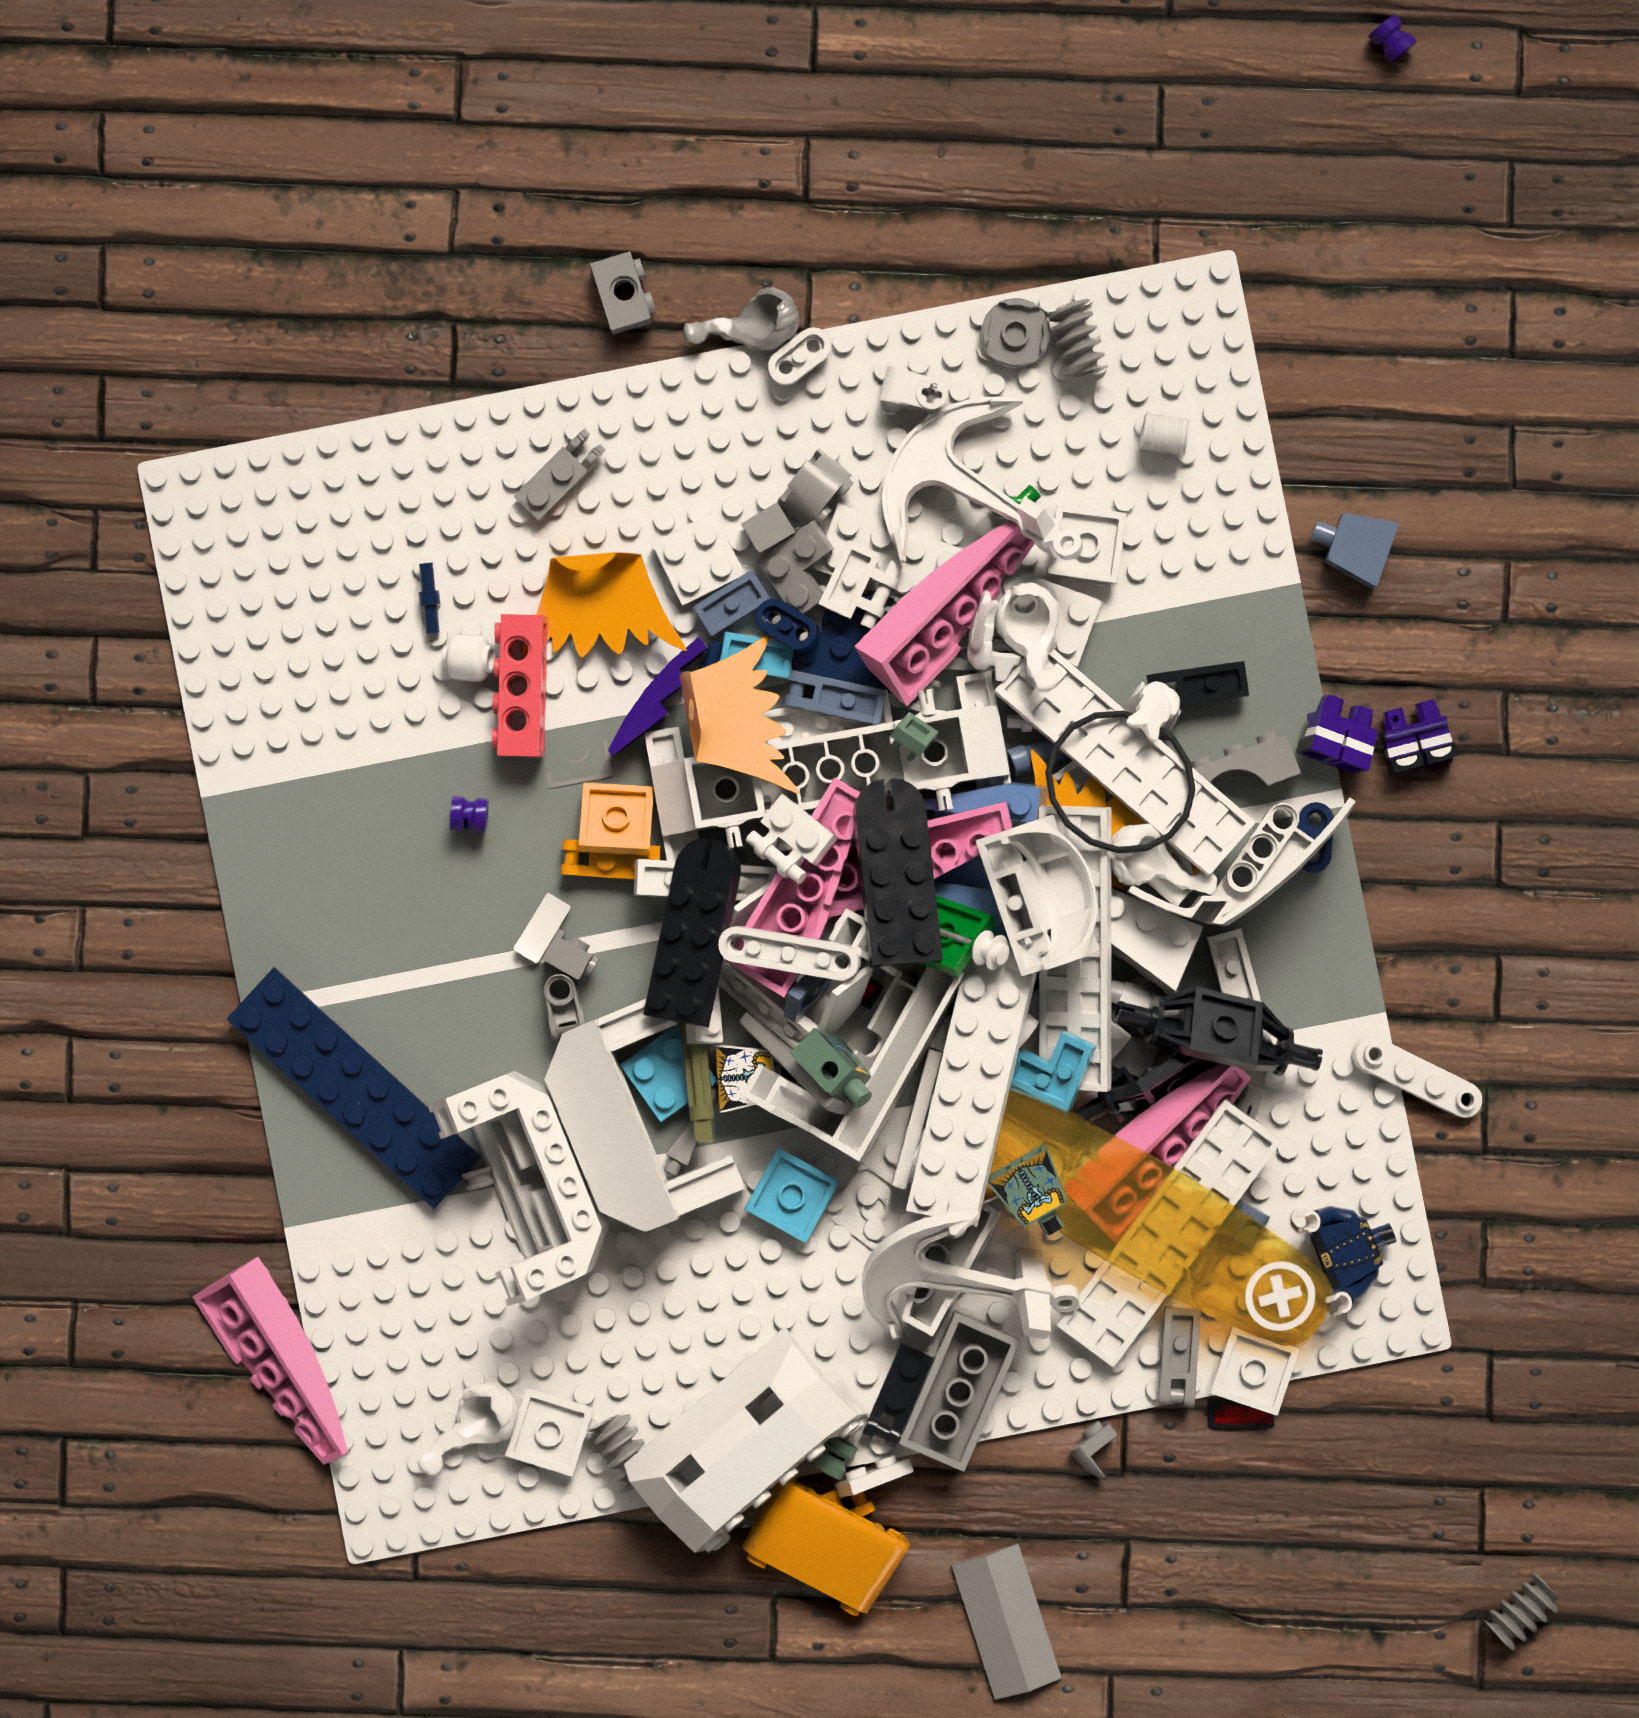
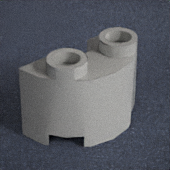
(815, 488)

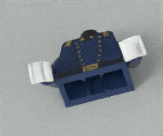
(1346, 1251)

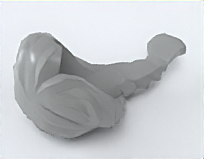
(762, 324)

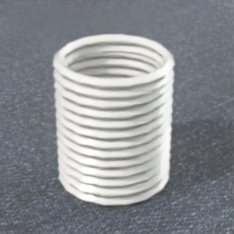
(1165, 434)

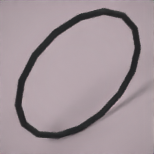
(1122, 849)

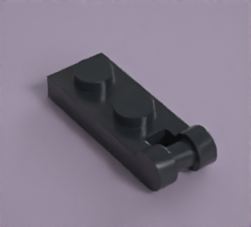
(1206, 682)
(898, 1393)

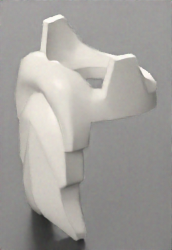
(984, 650)
(1153, 708)

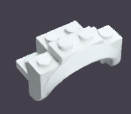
(1041, 894)

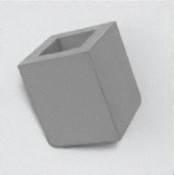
(768, 528)

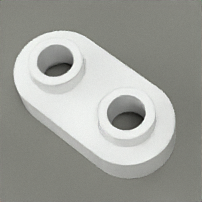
(799, 357)

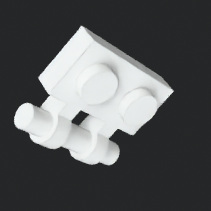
(850, 580)
(799, 830)

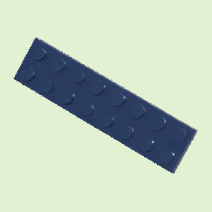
(353, 1087)

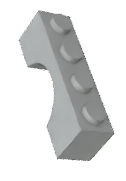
(1267, 761)

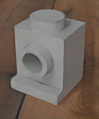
(570, 955)

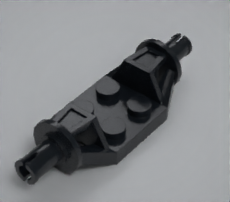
(1219, 1030)
(1141, 1094)

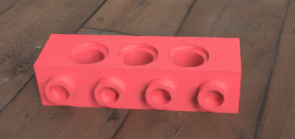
(531, 739)

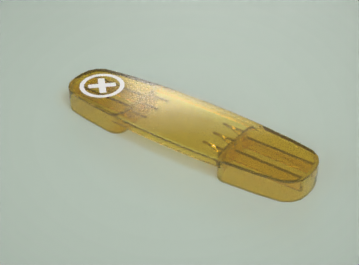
(1168, 1226)

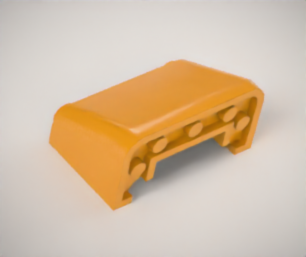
(825, 1546)

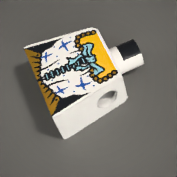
(735, 1068)

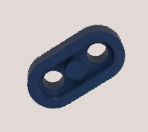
(789, 627)
(1326, 816)

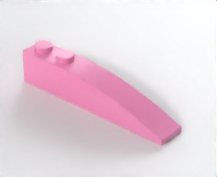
(932, 618)
(951, 845)
(805, 906)
(1178, 1117)
(268, 1339)

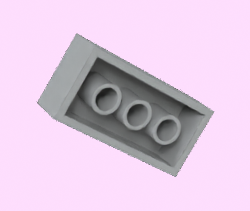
(959, 1390)

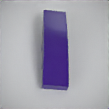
(648, 708)

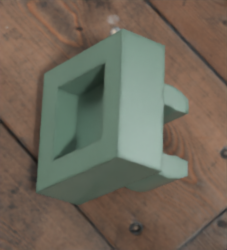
(913, 735)

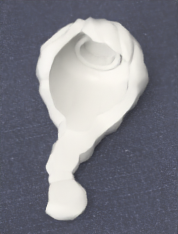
(1028, 624)
(1145, 866)
(483, 1417)

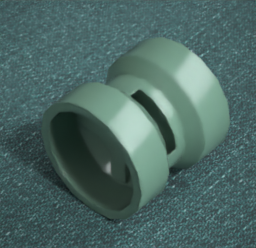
(831, 1463)

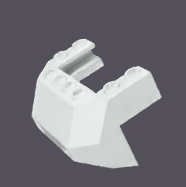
(885, 1039)
(611, 1133)
(535, 1180)
(734, 1450)

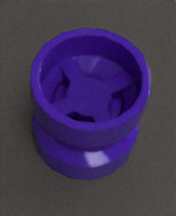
(1394, 41)
(469, 814)

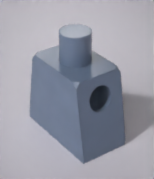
(1357, 546)

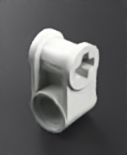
(906, 389)

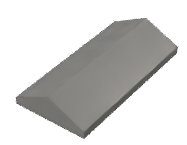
(1006, 1621)

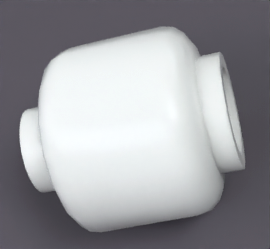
(469, 657)

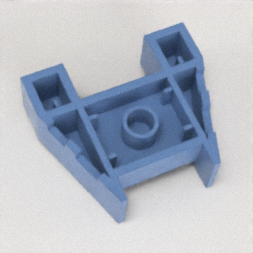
(969, 882)

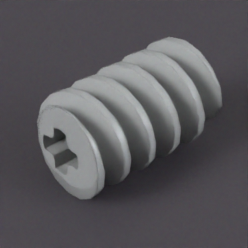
(1076, 339)
(619, 1444)
(1523, 1611)

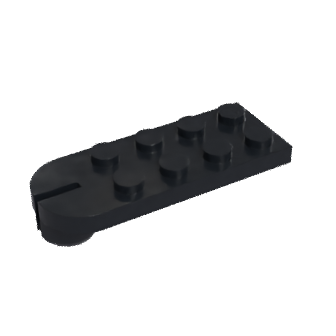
(896, 875)
(694, 918)

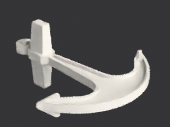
(929, 460)
(900, 1266)

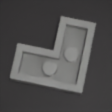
(789, 564)

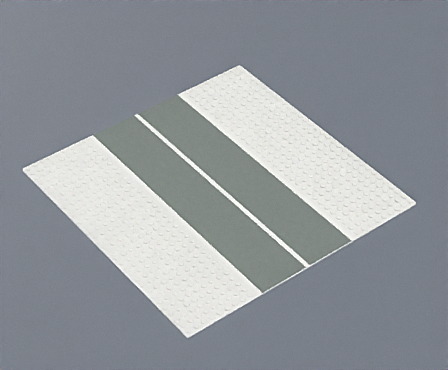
(331, 786)

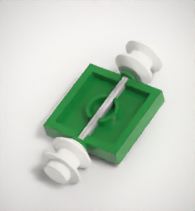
(965, 936)

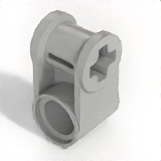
(563, 1009)

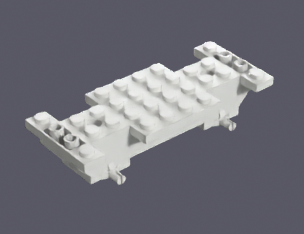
(825, 748)

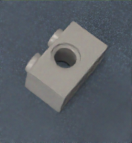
(608, 276)

